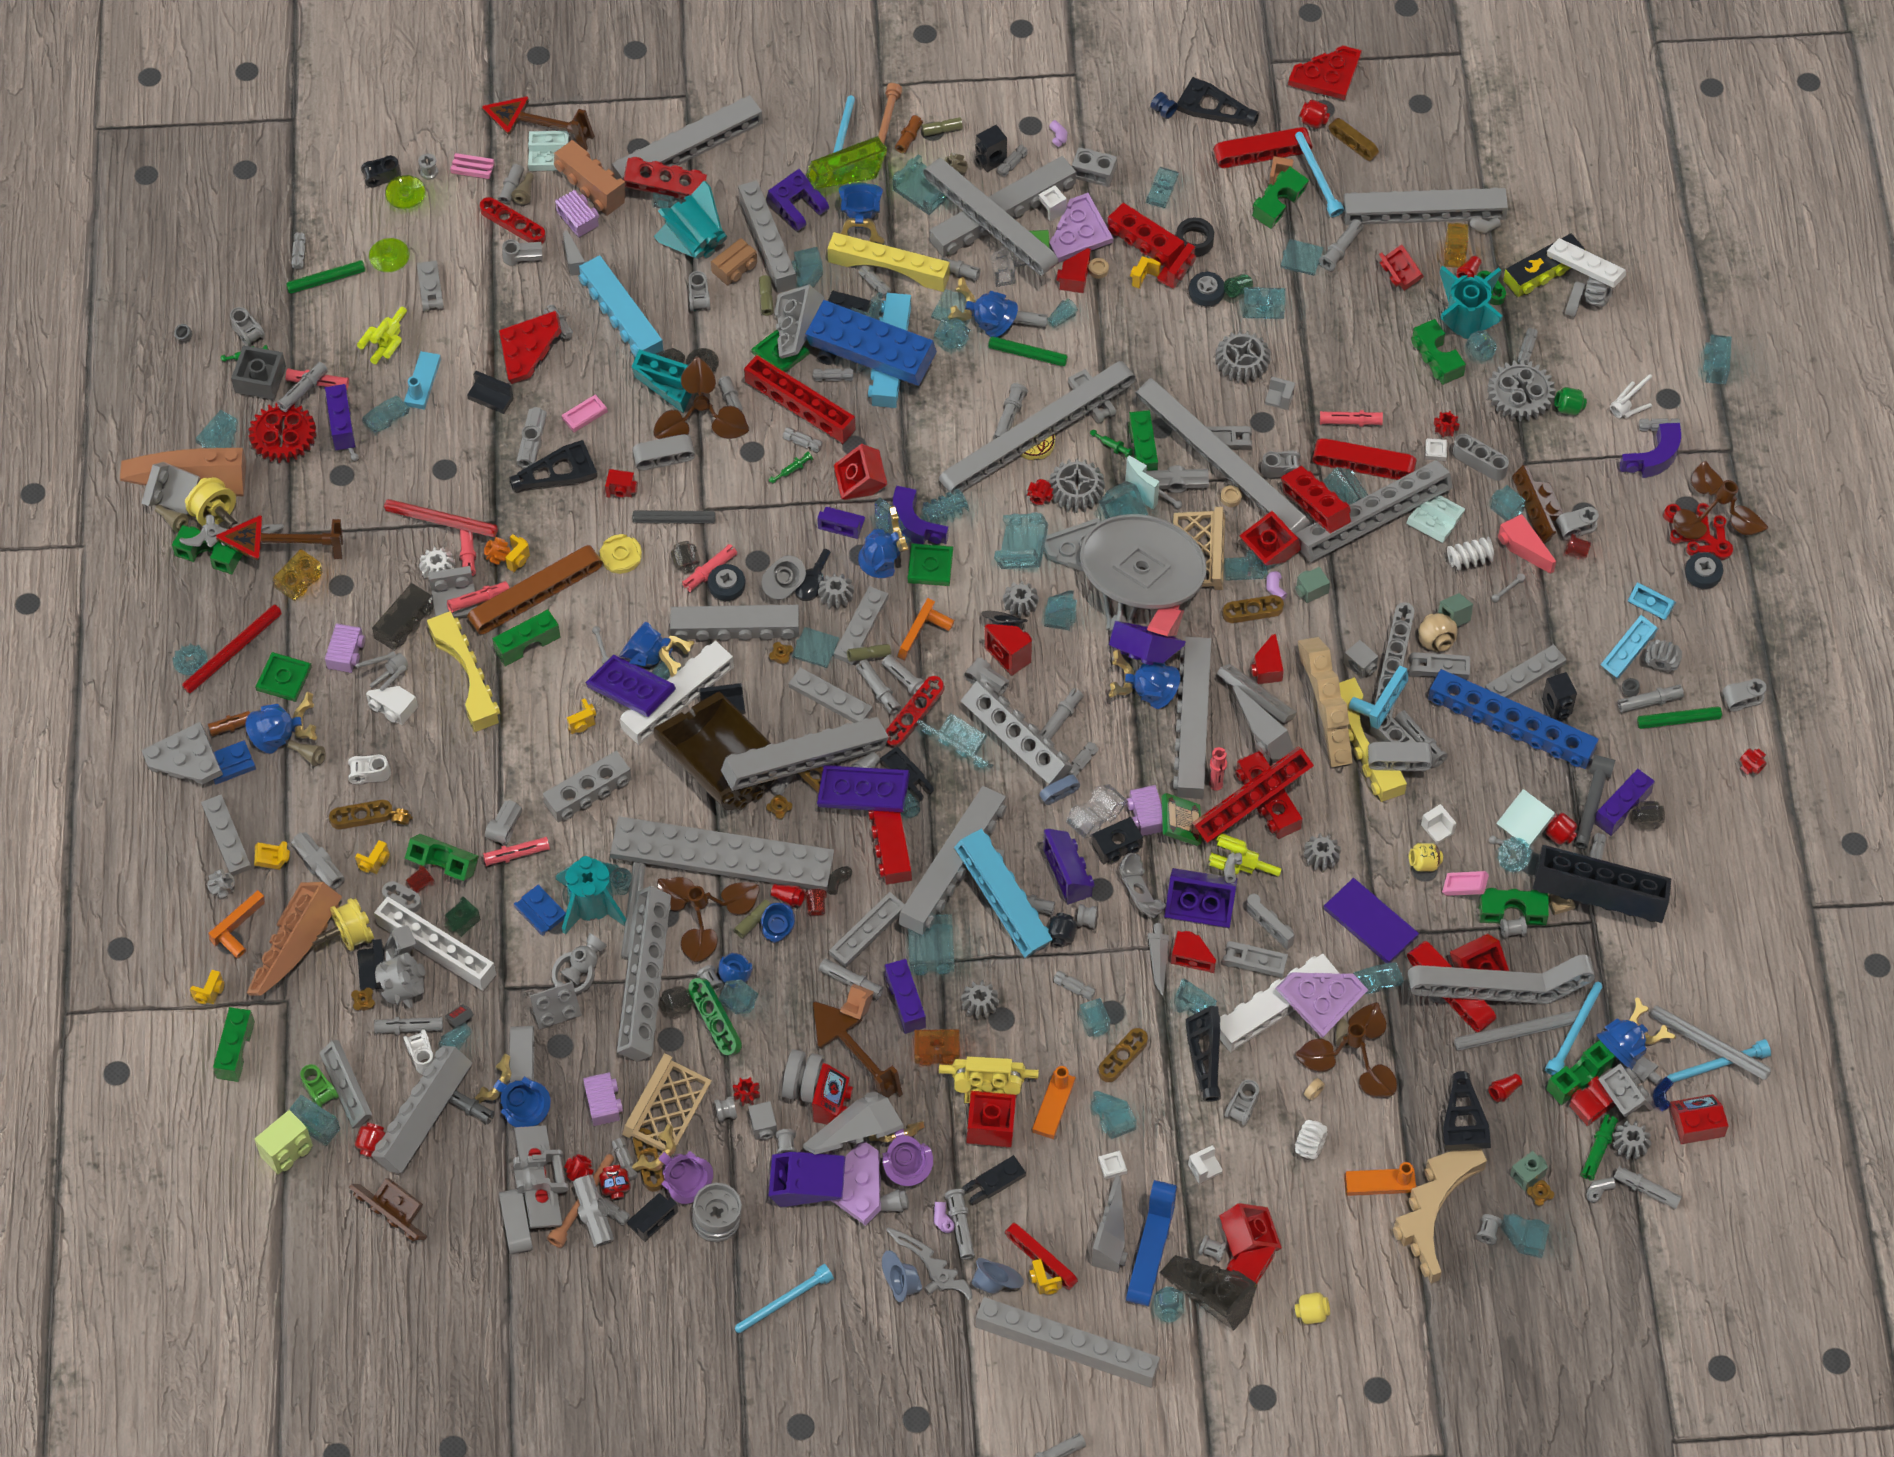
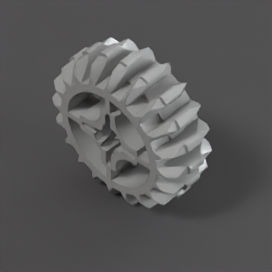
(1246, 363)
(1090, 484)

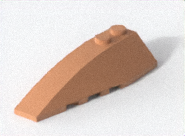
(221, 463)
(299, 926)

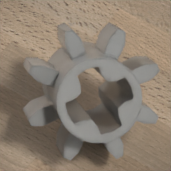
(220, 883)

